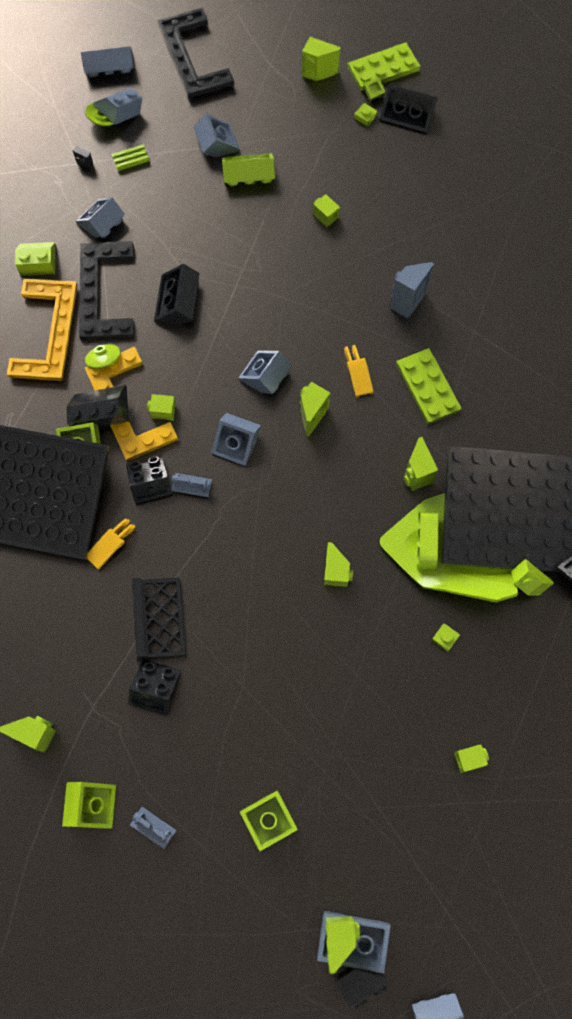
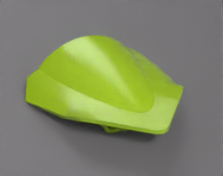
(417, 549)

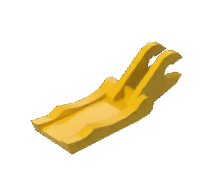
(359, 373)
(109, 544)

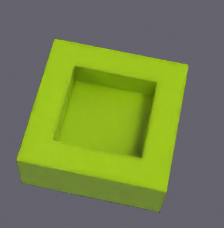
(374, 89)
(365, 114)
(445, 637)

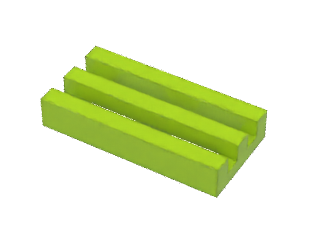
(129, 155)

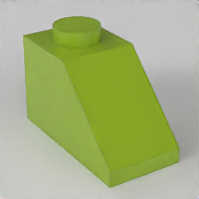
(337, 568)
(530, 579)

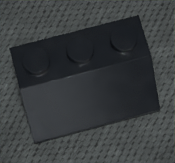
(408, 107)
(177, 296)
(99, 406)

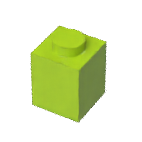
(326, 210)
(161, 407)
(471, 758)

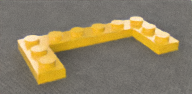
(53, 367)
(130, 444)

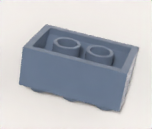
(107, 60)
(410, 288)
(370, 948)

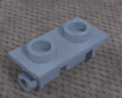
(191, 484)
(152, 827)

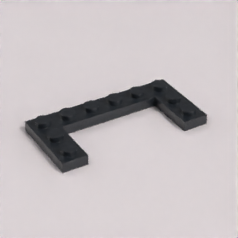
(193, 85)
(90, 257)

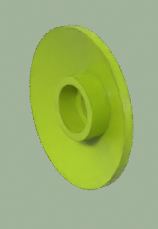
(96, 116)
(102, 356)

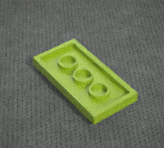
(386, 65)
(428, 386)

